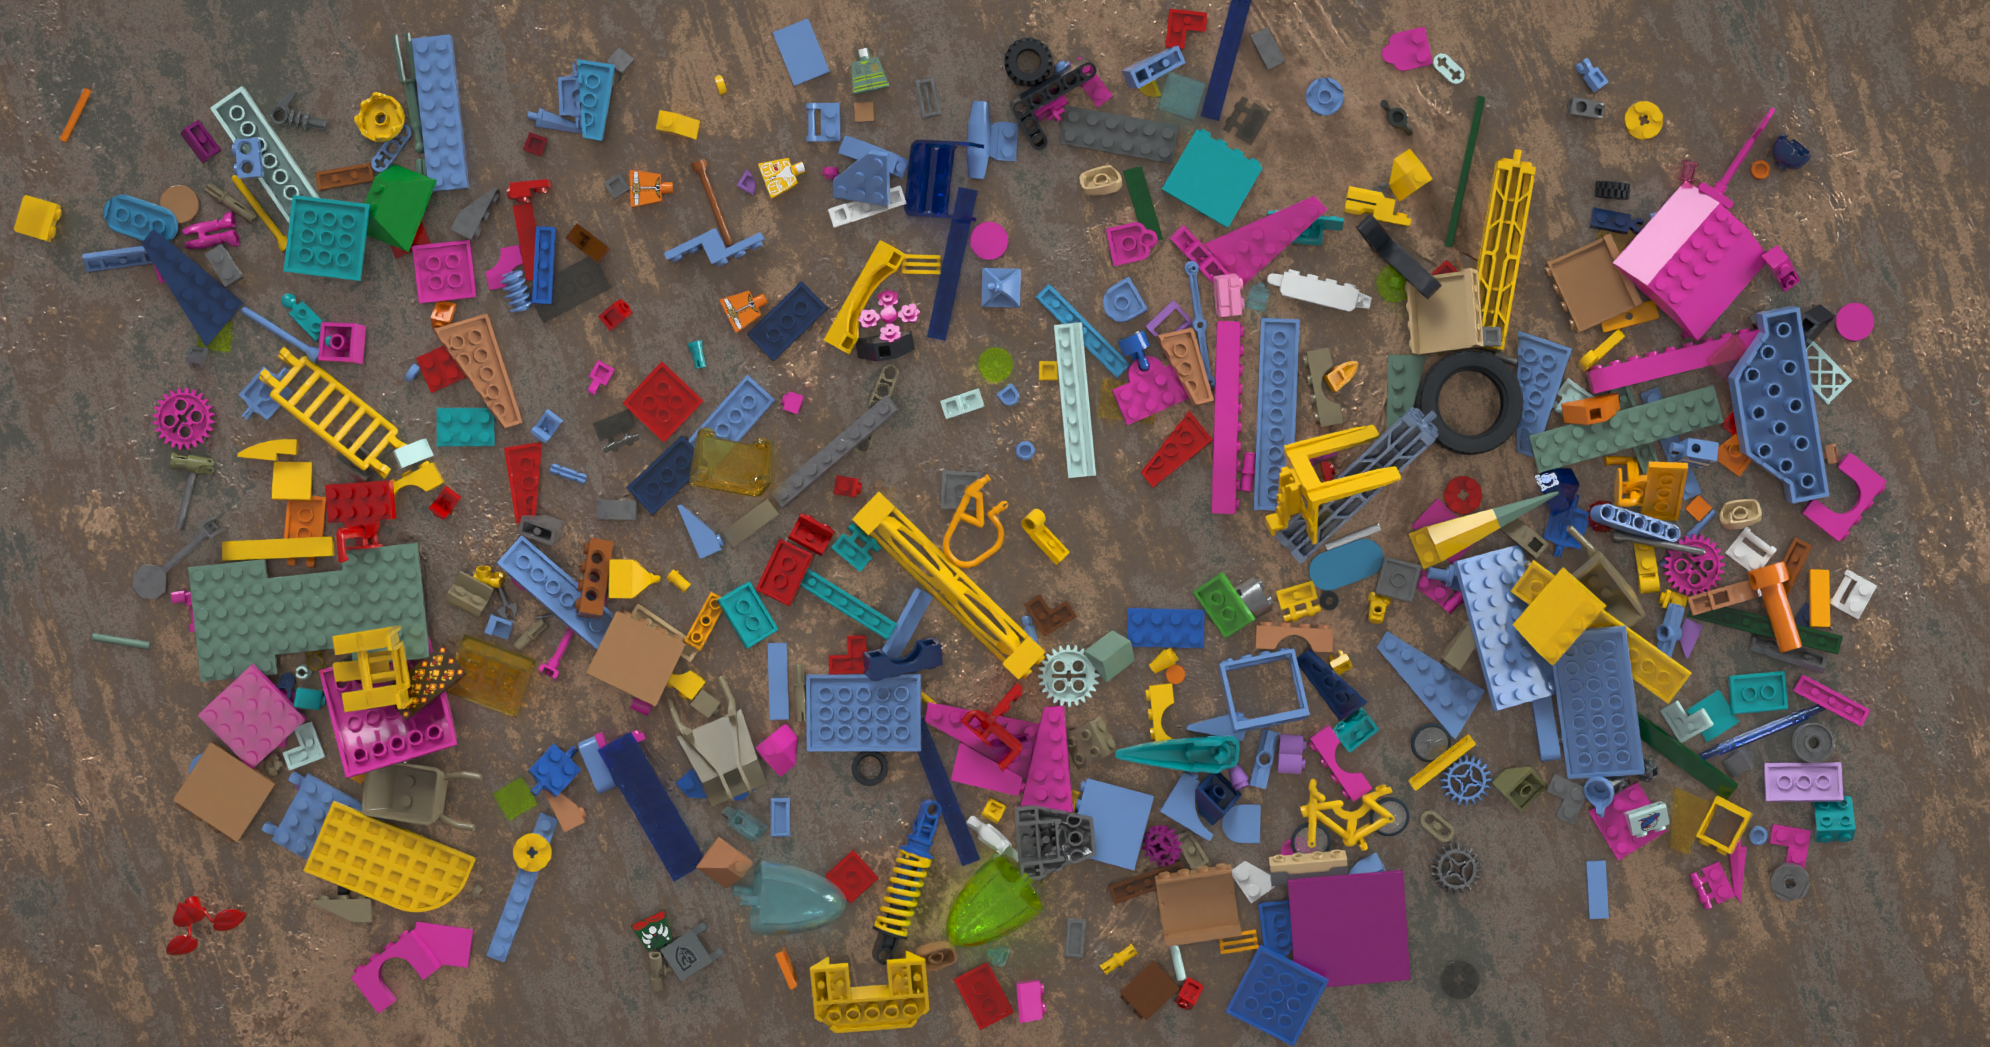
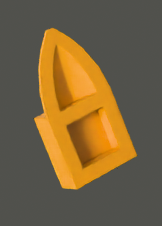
(1340, 375)

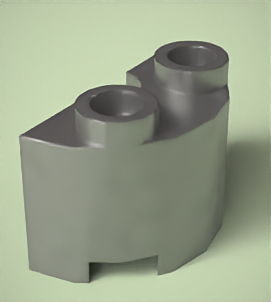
(1254, 597)

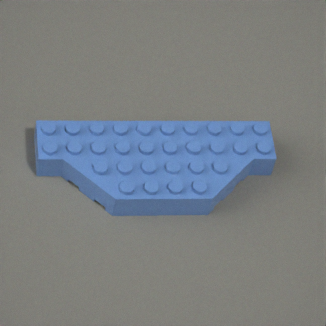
(1777, 406)

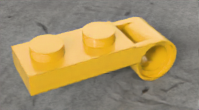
(1043, 536)
(1647, 568)

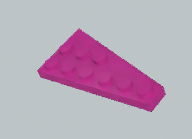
(1256, 244)
(948, 720)
(1049, 770)

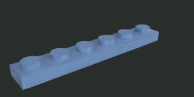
(1691, 486)

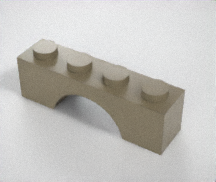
(1327, 411)

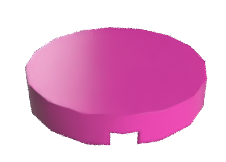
(989, 240)
(1854, 321)

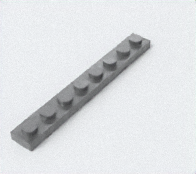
(835, 451)

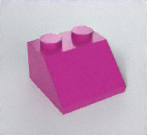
(346, 343)
(1029, 1000)

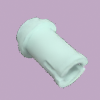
(299, 675)

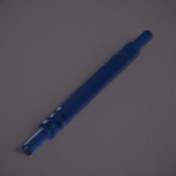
(1762, 732)

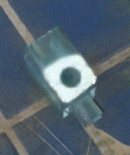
(751, 826)

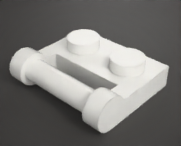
(1745, 555)
(1858, 596)

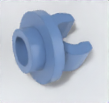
(1060, 66)

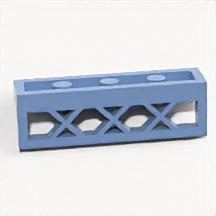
(907, 623)

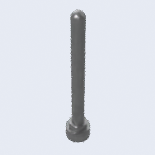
(1622, 536)

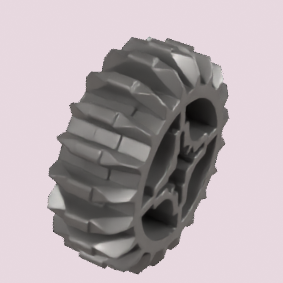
(1448, 873)

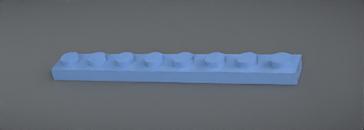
(519, 896)

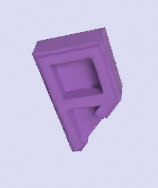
(1689, 636)

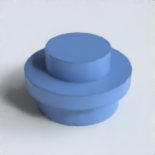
(1025, 450)

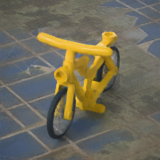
(1386, 817)

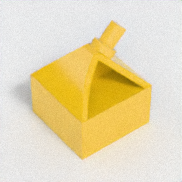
(628, 578)

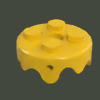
(370, 112)

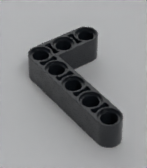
(1047, 97)
(1397, 257)

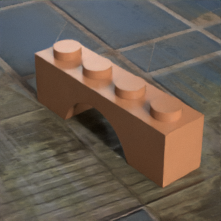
(1269, 636)

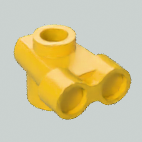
(484, 574)
(1377, 604)

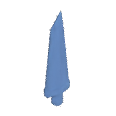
(551, 121)

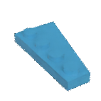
(595, 91)

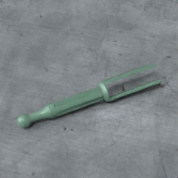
(410, 90)

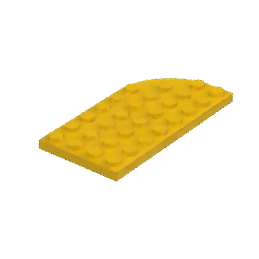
(386, 861)

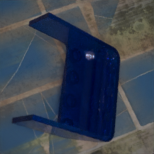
(931, 177)

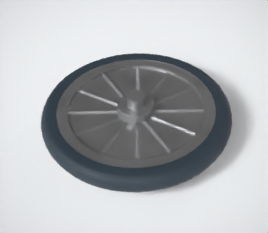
(1430, 742)

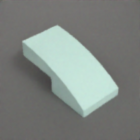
(962, 403)
(413, 453)

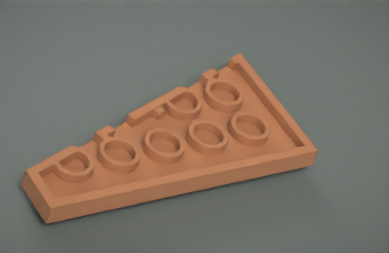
(479, 358)

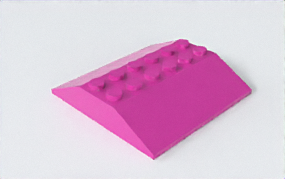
(1692, 259)
(380, 734)

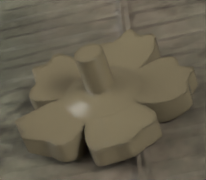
(272, 764)

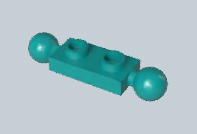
(304, 317)

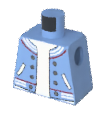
(1695, 452)

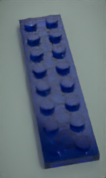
(651, 805)

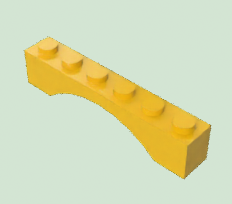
(845, 328)

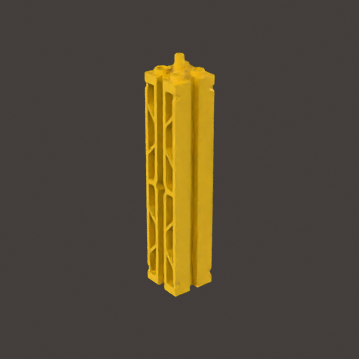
(1503, 240)

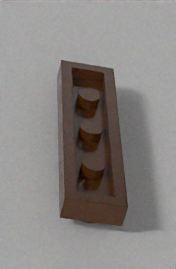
(1140, 884)

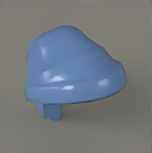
(1599, 793)

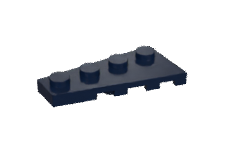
(1333, 689)

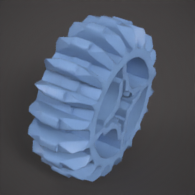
(1463, 788)

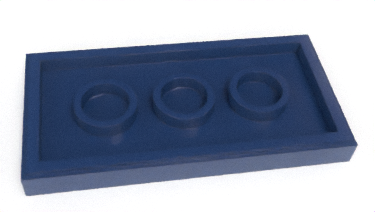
(787, 321)
(664, 476)

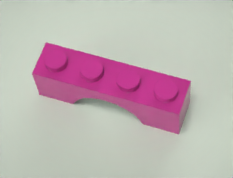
(1354, 784)

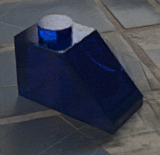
(1560, 480)

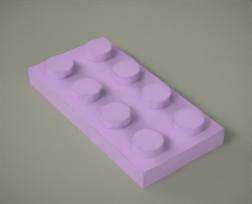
(1803, 782)

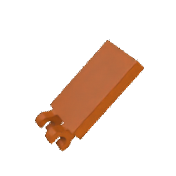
(305, 520)

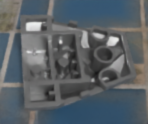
(1051, 839)

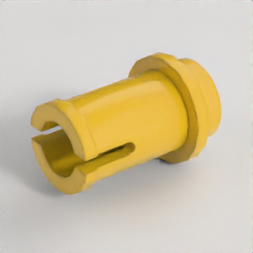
(675, 578)

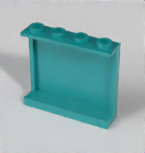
(1212, 178)

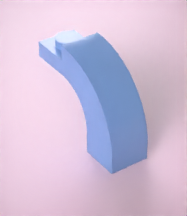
(856, 149)

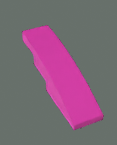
(1198, 253)

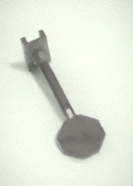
(151, 580)

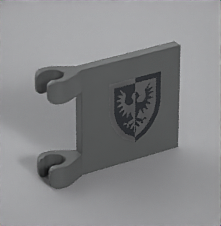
(688, 955)

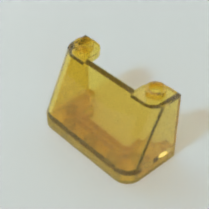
(731, 464)

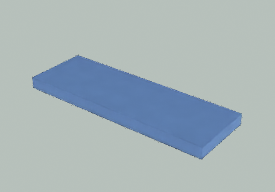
(738, 411)

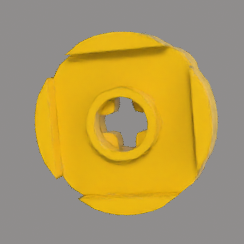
(1653, 115)
(524, 860)

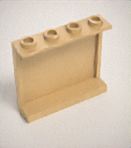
(1449, 317)

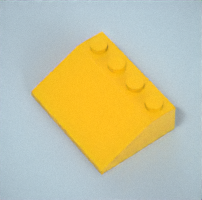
(1558, 616)

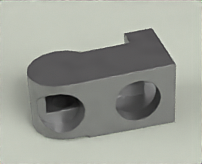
(1585, 108)

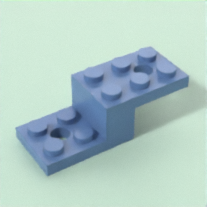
(715, 247)

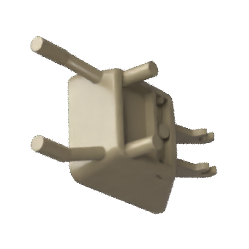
(411, 794)

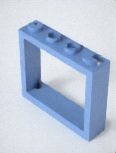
(1271, 720)

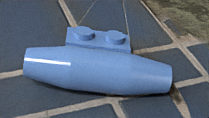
(998, 140)

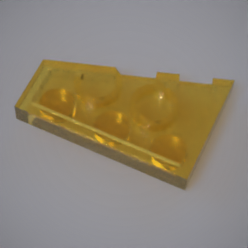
(1686, 819)

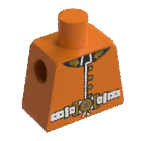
(647, 188)
(743, 309)

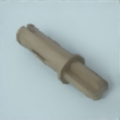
(229, 202)
(799, 691)

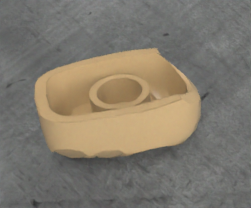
(1100, 181)
(1740, 514)

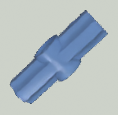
(1670, 630)
(1266, 746)

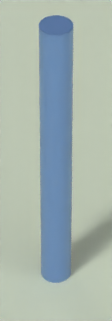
(1695, 530)

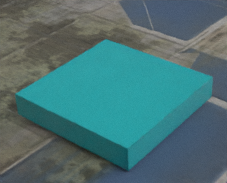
(1719, 713)

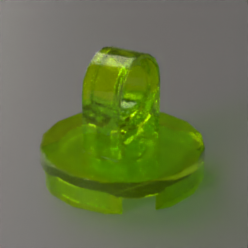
(1391, 285)

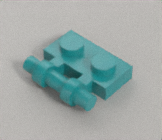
(851, 551)

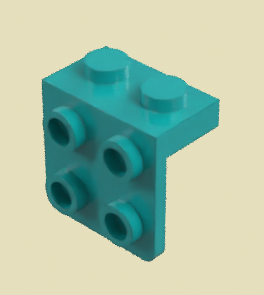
(1834, 821)

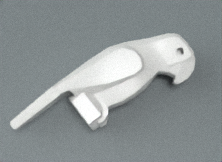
(992, 837)

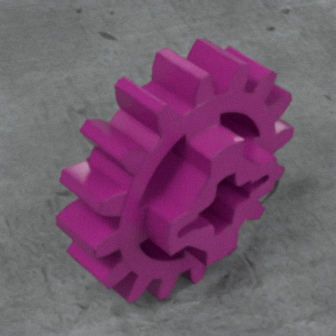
(1162, 845)

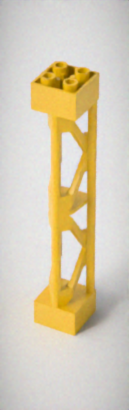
(1021, 655)

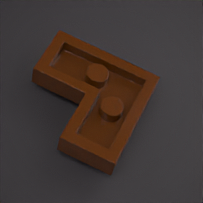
(1047, 619)

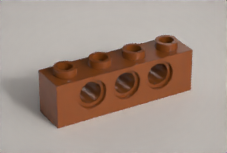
(603, 550)

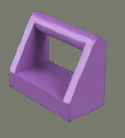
(1164, 313)

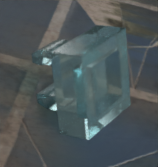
(999, 955)

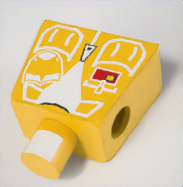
(780, 175)

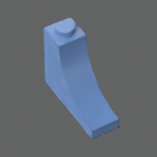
(1181, 804)

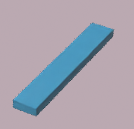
(1092, 339)

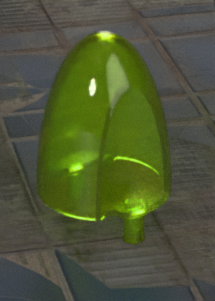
(992, 904)

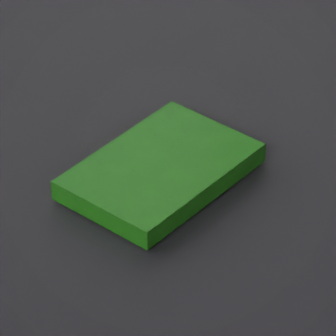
(1223, 605)

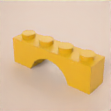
(425, 477)
(688, 684)
(1160, 697)

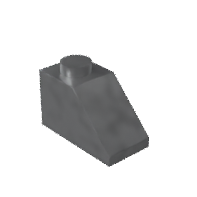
(542, 528)

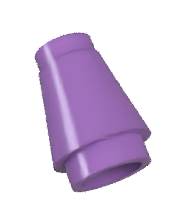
(1238, 777)

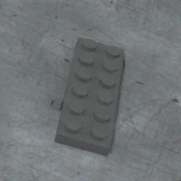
(1118, 134)

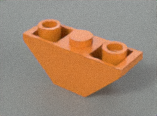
(1591, 409)

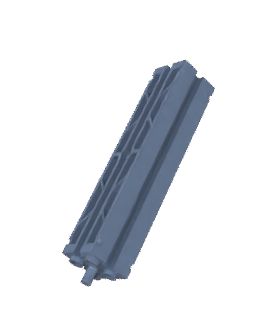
(1395, 447)

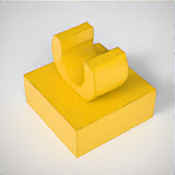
(1341, 663)

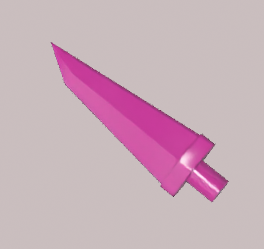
(1737, 864)

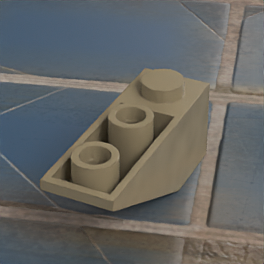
(1525, 537)
(352, 909)

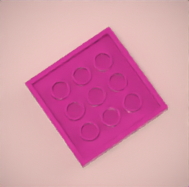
(252, 716)

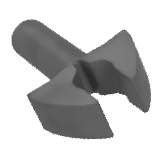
(505, 602)

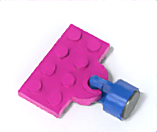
(1150, 383)

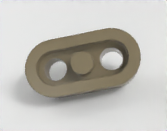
(1437, 825)

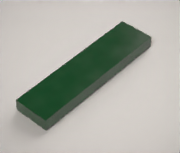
(1142, 200)

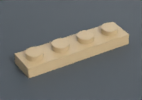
(641, 612)

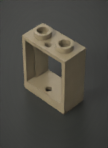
(1460, 648)

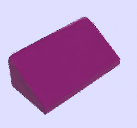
(200, 141)

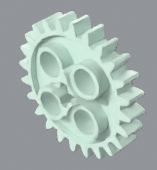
(1068, 657)

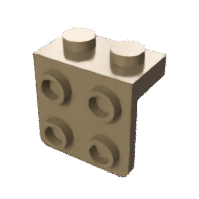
(1090, 743)

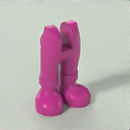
(205, 241)

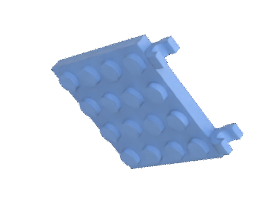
(307, 814)

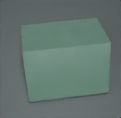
(1110, 655)

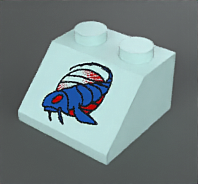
(1647, 818)

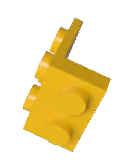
(37, 218)

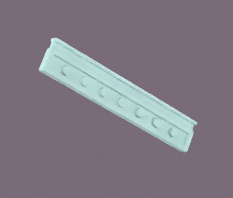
(1075, 400)

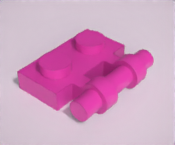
(1717, 882)

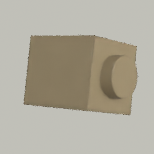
(706, 704)

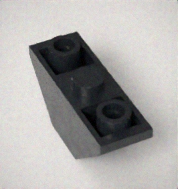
(1815, 322)
(876, 350)

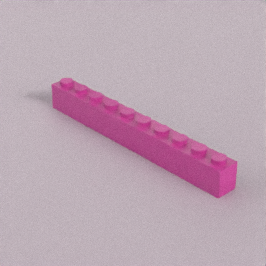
(1659, 365)
(1226, 417)

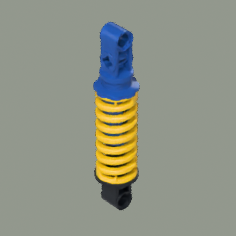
(914, 858)

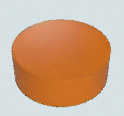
(1760, 169)
(1175, 674)

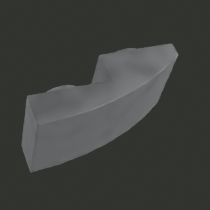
(616, 509)

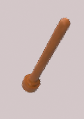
(700, 168)

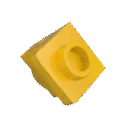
(1671, 597)

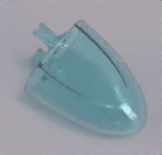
(789, 899)

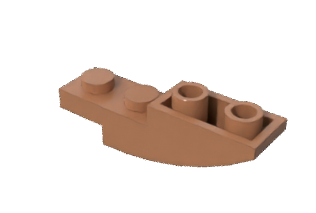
(1722, 597)

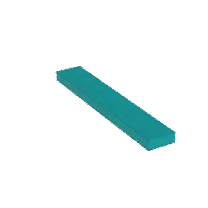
(848, 604)

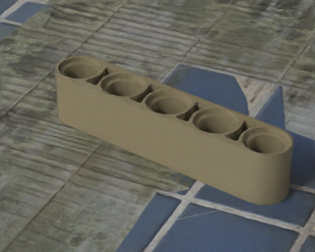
(882, 381)

